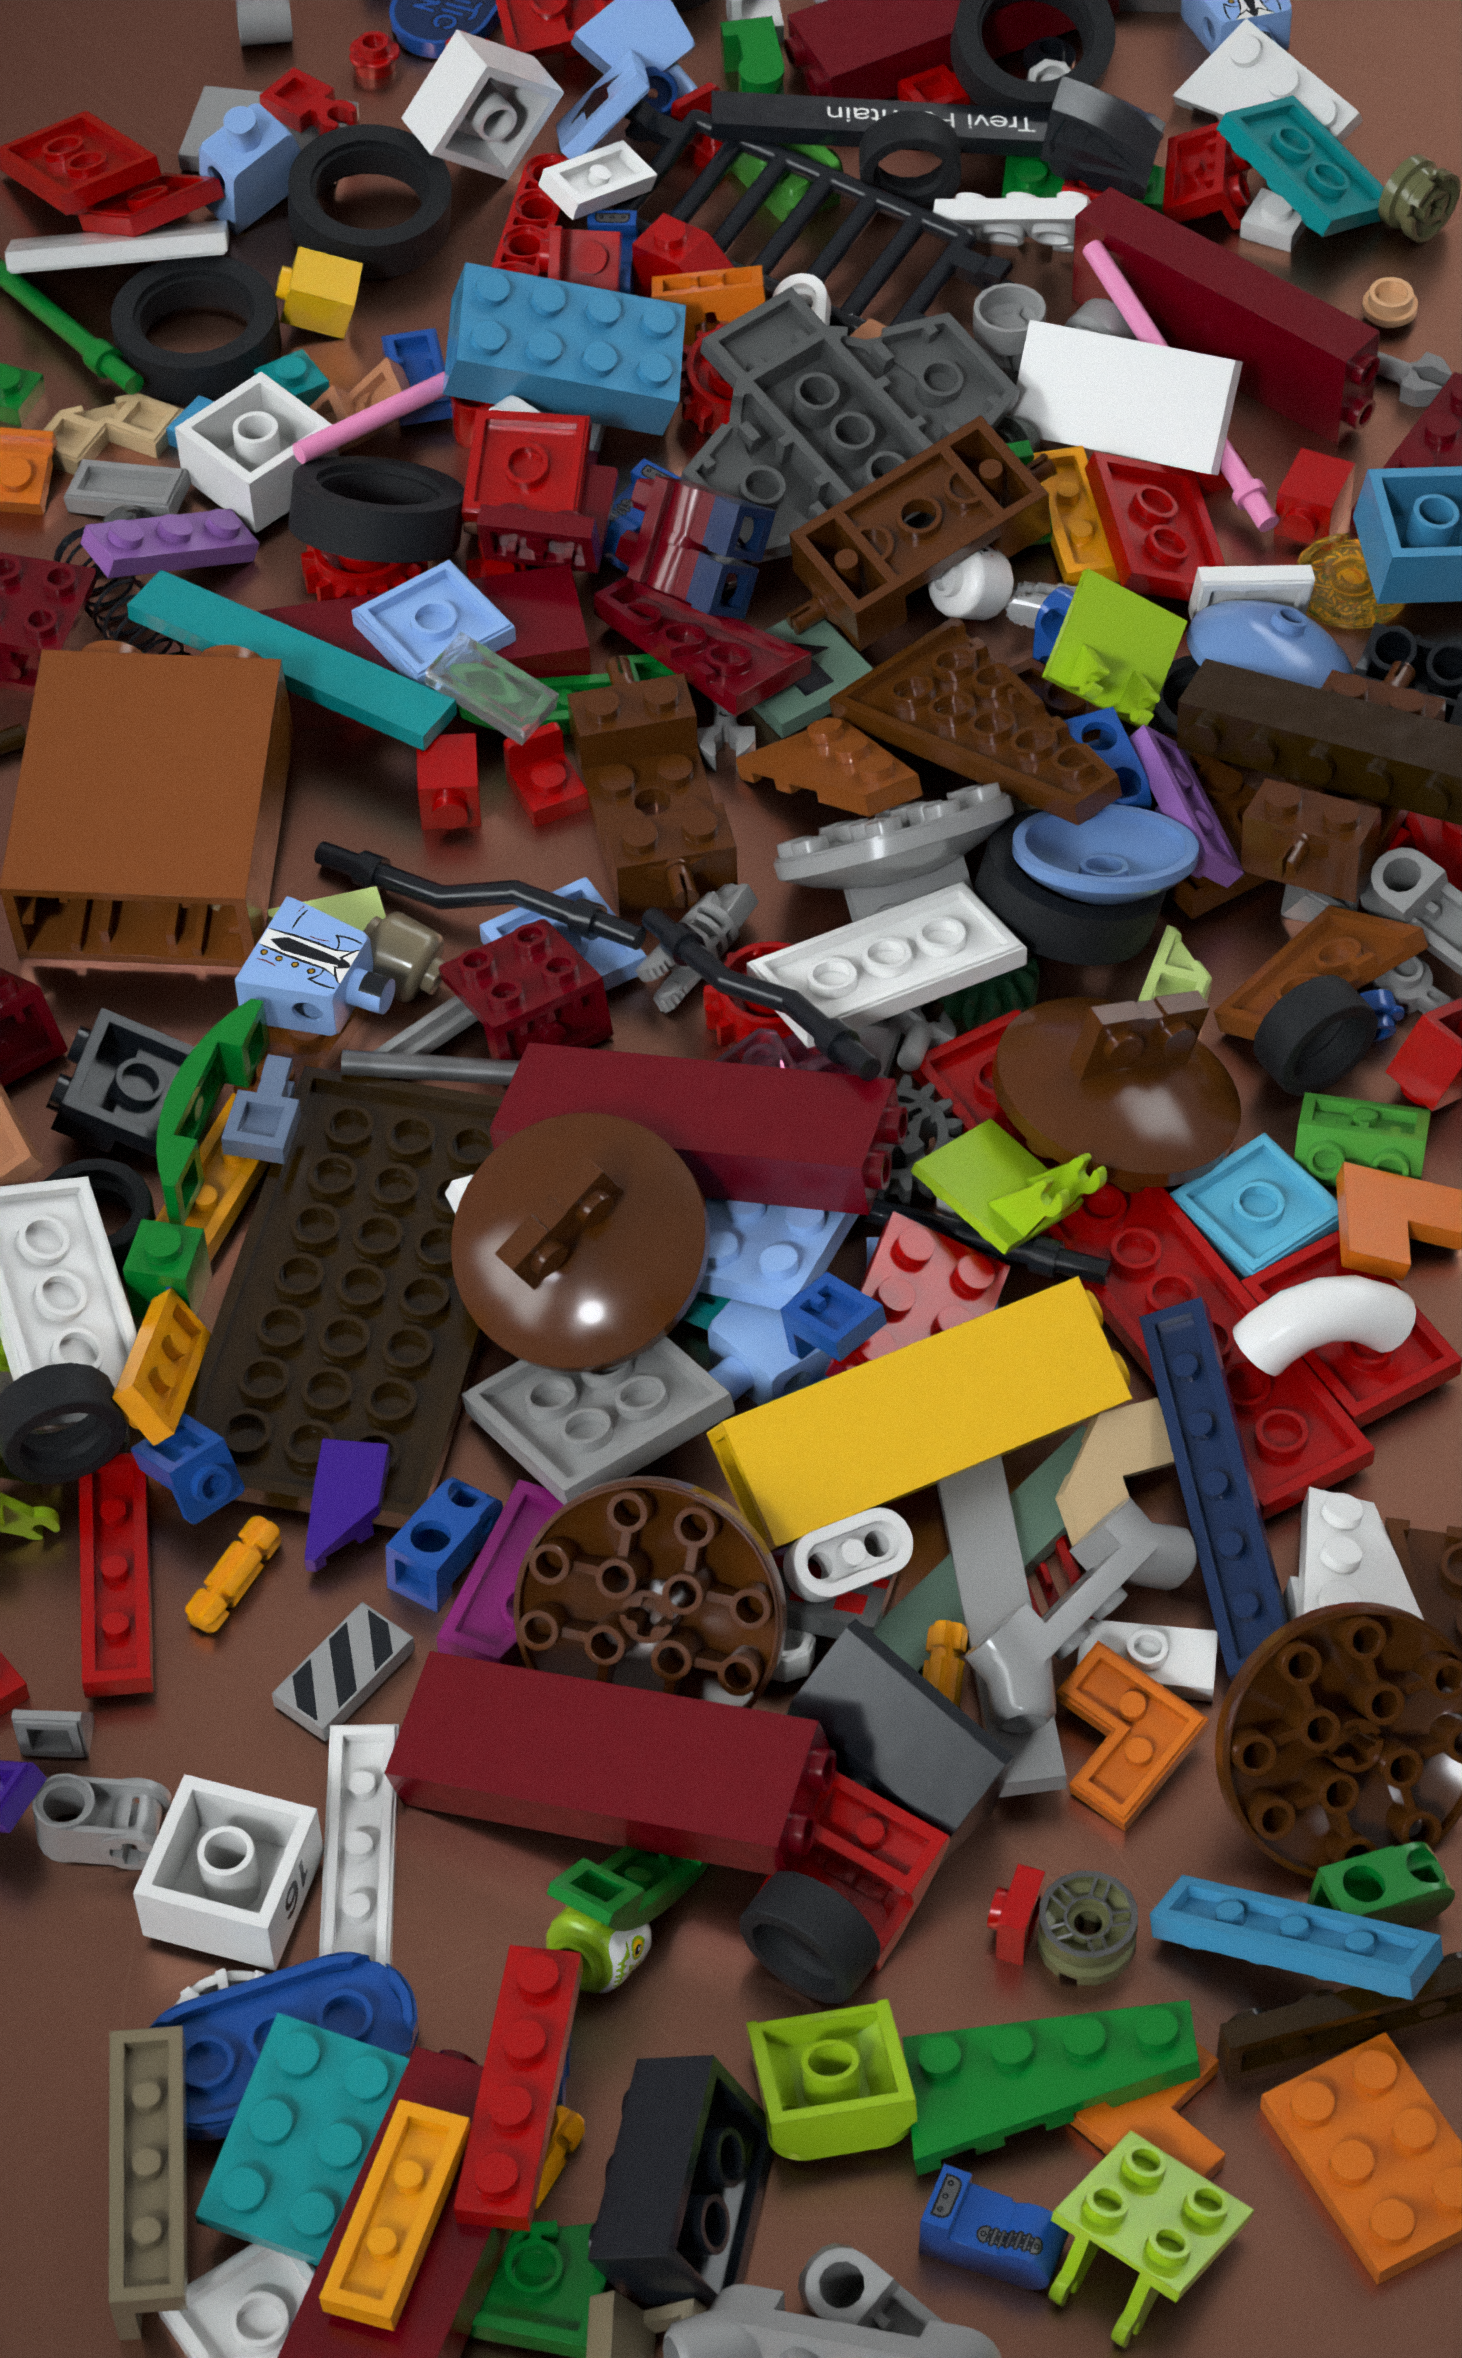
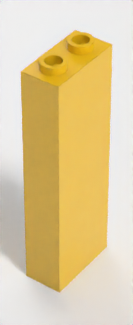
(921, 1414)

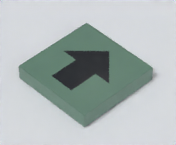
(833, 668)

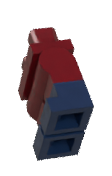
(692, 543)

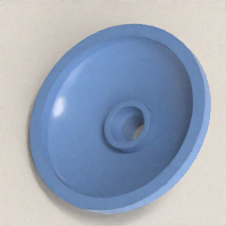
(1266, 641)
(1109, 858)

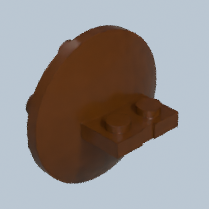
(1119, 1086)
(580, 1242)
(653, 1593)
(1344, 1736)

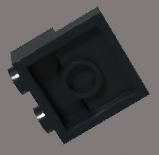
(116, 1083)

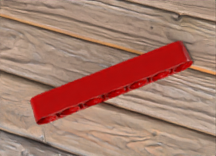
(518, 251)

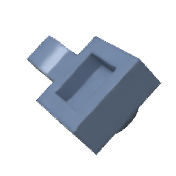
(264, 1120)

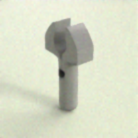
(1418, 380)
(724, 730)
(920, 1035)

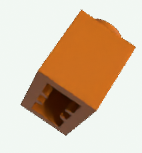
(721, 291)

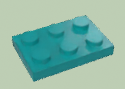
(1304, 164)
(299, 2138)

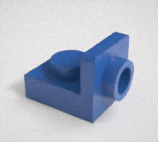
(830, 1318)
(194, 1467)

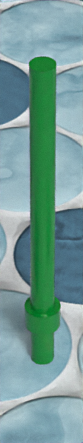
(97, 354)

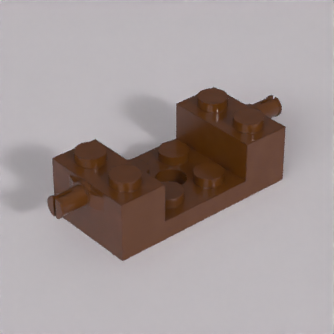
(866, 559)
(641, 750)
(1322, 835)

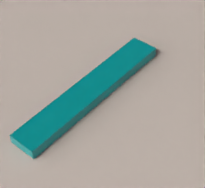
(309, 664)

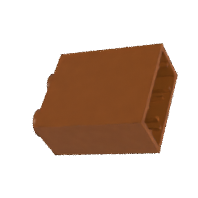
(146, 804)

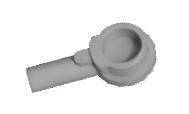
(1412, 986)

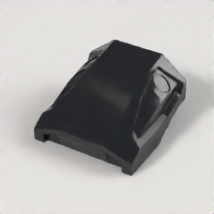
(1101, 139)
(1435, 664)

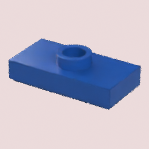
(421, 359)

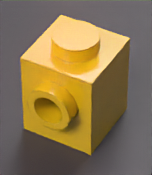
(319, 292)

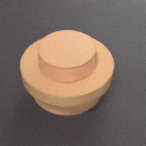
(1390, 303)

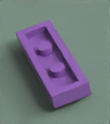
(169, 543)
(1184, 800)

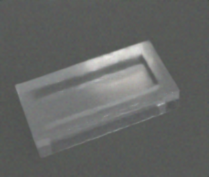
(491, 688)

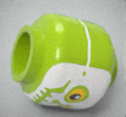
(606, 1953)

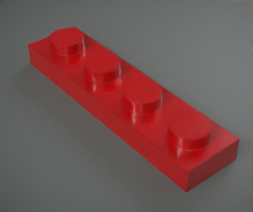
(115, 1580)
(519, 2088)

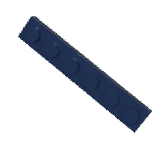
(1215, 1479)

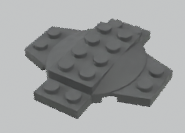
(835, 411)

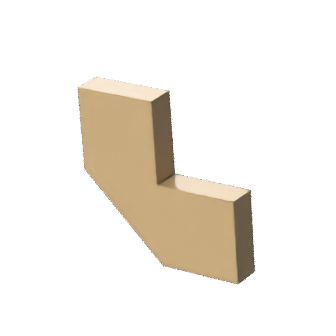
(131, 422)
(1113, 1448)

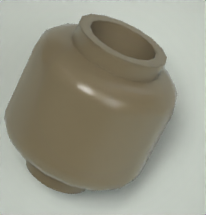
(407, 954)

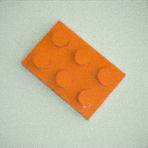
(1374, 2154)

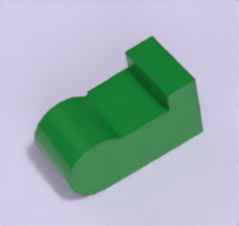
(755, 53)
(1386, 1885)

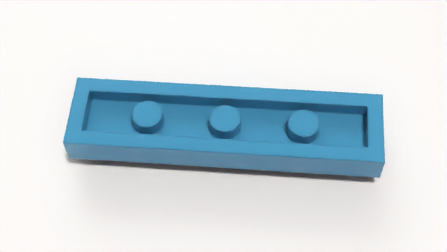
(1297, 1937)

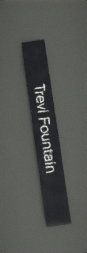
(845, 120)

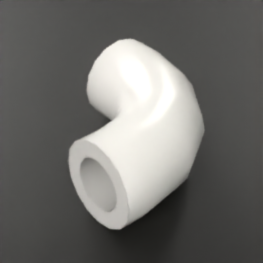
(1321, 1314)

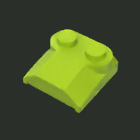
(833, 2081)

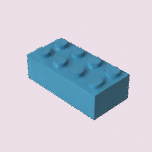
(565, 348)
(1412, 533)

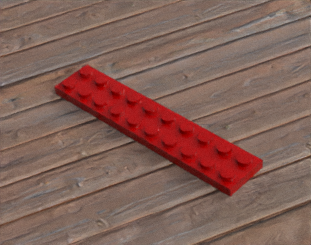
(1287, 1421)

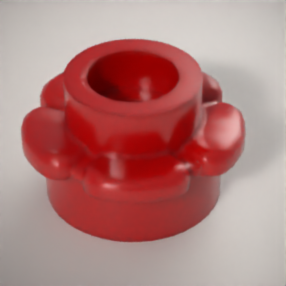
(374, 55)

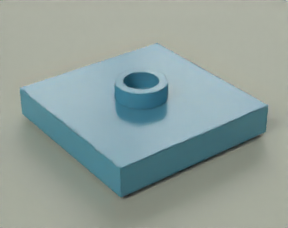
(1258, 1207)

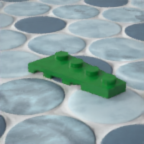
(1022, 2074)

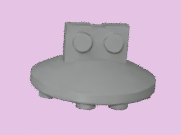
(899, 852)

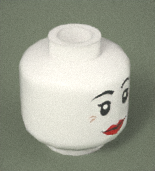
(974, 587)

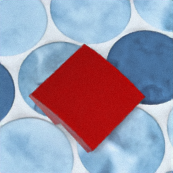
(873, 1857)

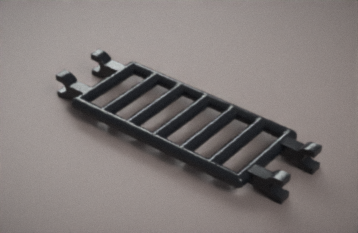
(955, 261)

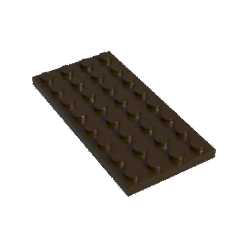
(349, 1294)

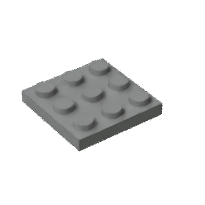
(597, 1423)

